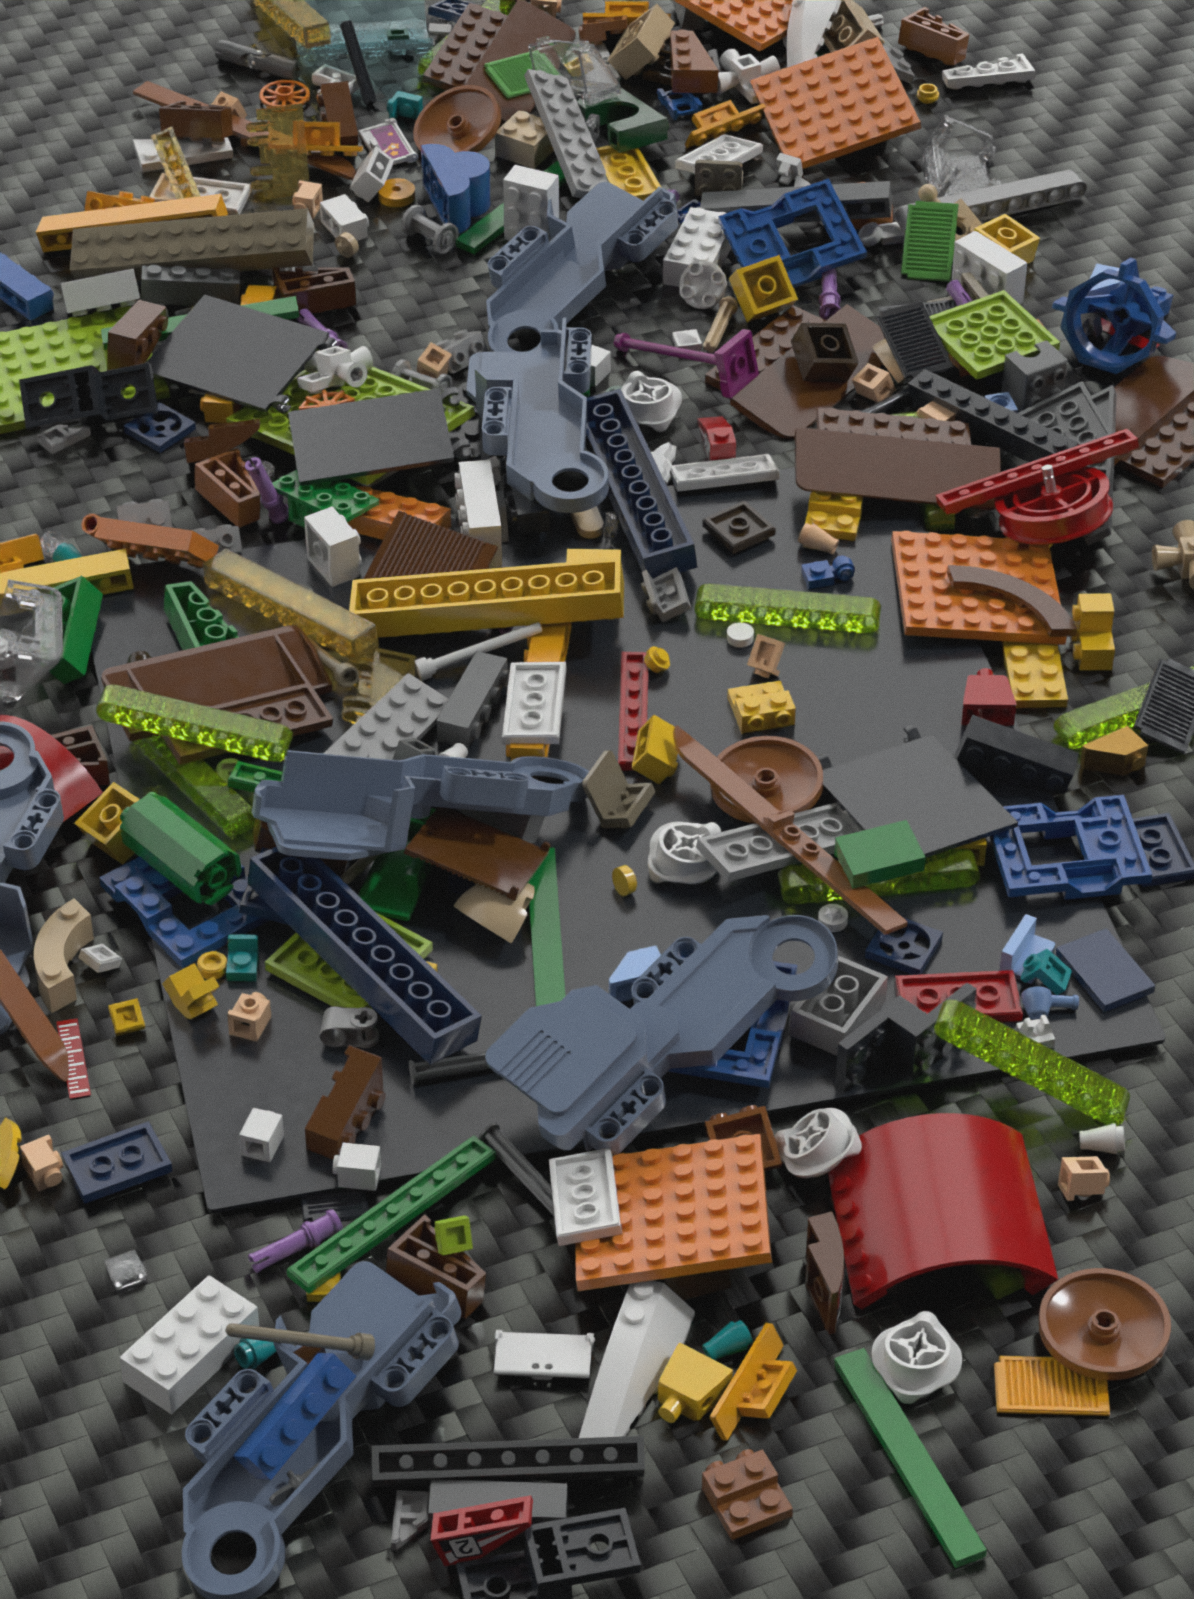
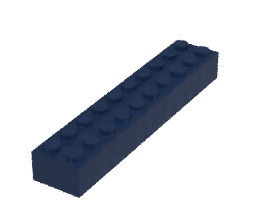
(637, 487)
(366, 953)

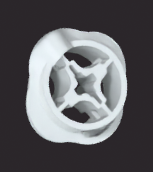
(651, 400)
(675, 855)
(818, 1143)
(916, 1357)

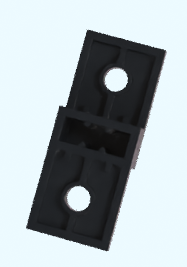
(88, 396)
(897, 1034)
(555, 1559)

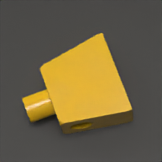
(691, 1384)

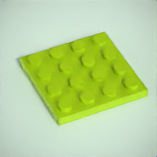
(987, 330)
(308, 971)

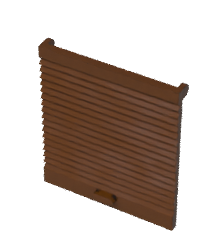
(427, 548)
(477, 852)

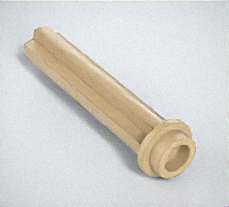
(728, 306)

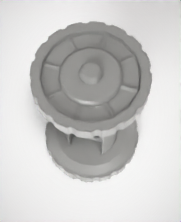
(415, 222)
(403, 370)

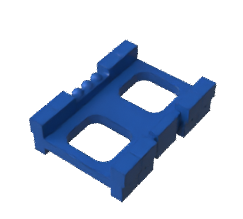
(671, 105)

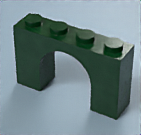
(628, 121)

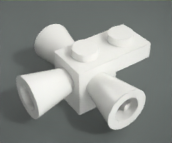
(741, 71)
(335, 367)

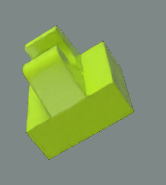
(453, 1235)

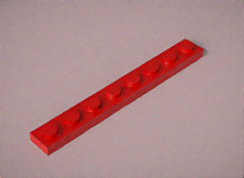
(1031, 473)

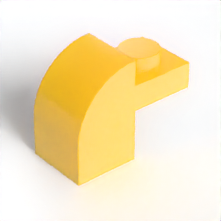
(190, 991)

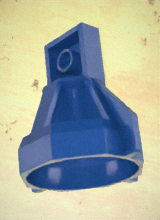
(1131, 311)

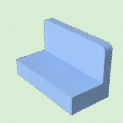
(1022, 945)

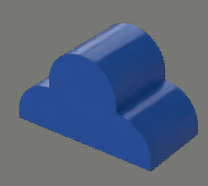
(456, 183)

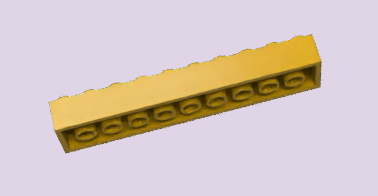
(491, 597)

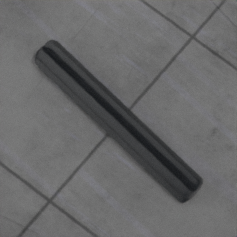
(358, 62)

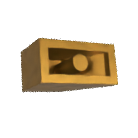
(1115, 753)

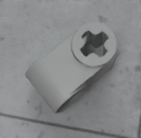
(347, 1027)

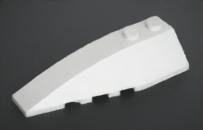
(806, 27)
(636, 1355)

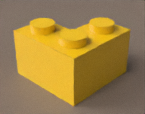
(1094, 636)

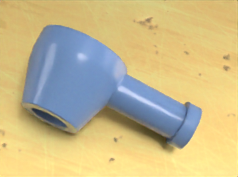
(1040, 999)

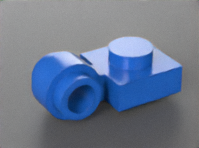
(821, 574)

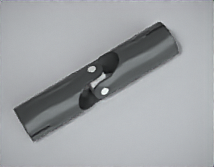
(268, 63)

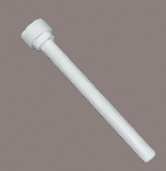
(427, 667)

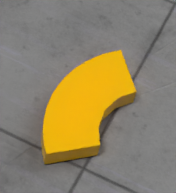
(9, 1156)

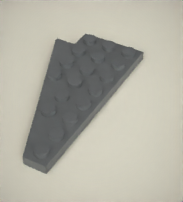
(1082, 420)

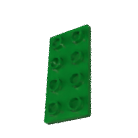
(320, 496)
(395, 883)

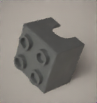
(1034, 378)

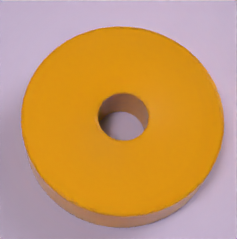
(397, 192)

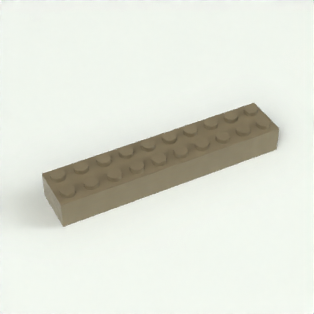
(215, 242)

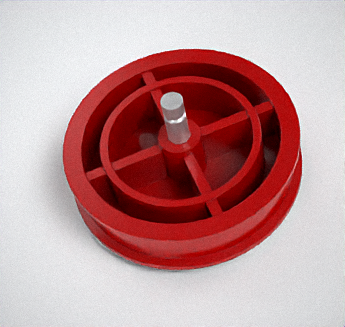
(1056, 507)

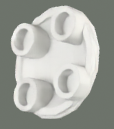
(702, 284)

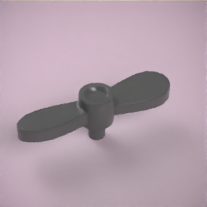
(294, 1482)

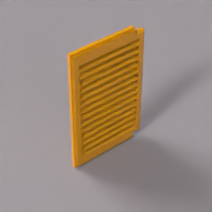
(1047, 1387)

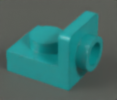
(405, 105)
(242, 958)
(1048, 970)

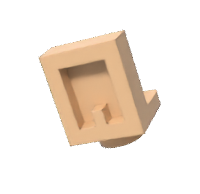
(227, 100)
(766, 656)

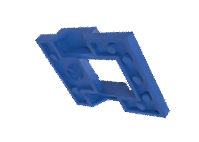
(756, 236)
(1106, 839)
(148, 895)
(758, 1061)

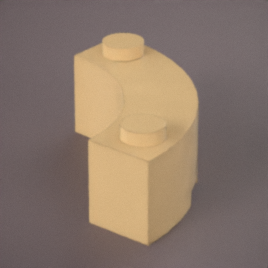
(55, 946)

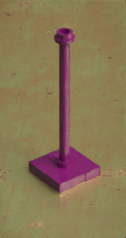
(734, 360)

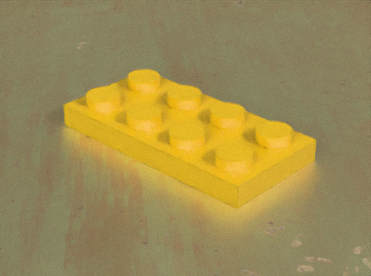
(628, 171)
(1035, 674)

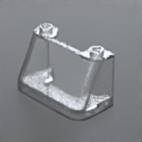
(579, 64)
(957, 158)
(34, 636)

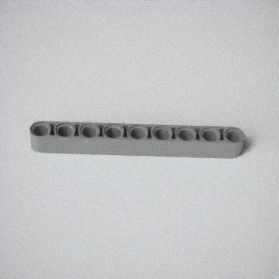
(1014, 196)

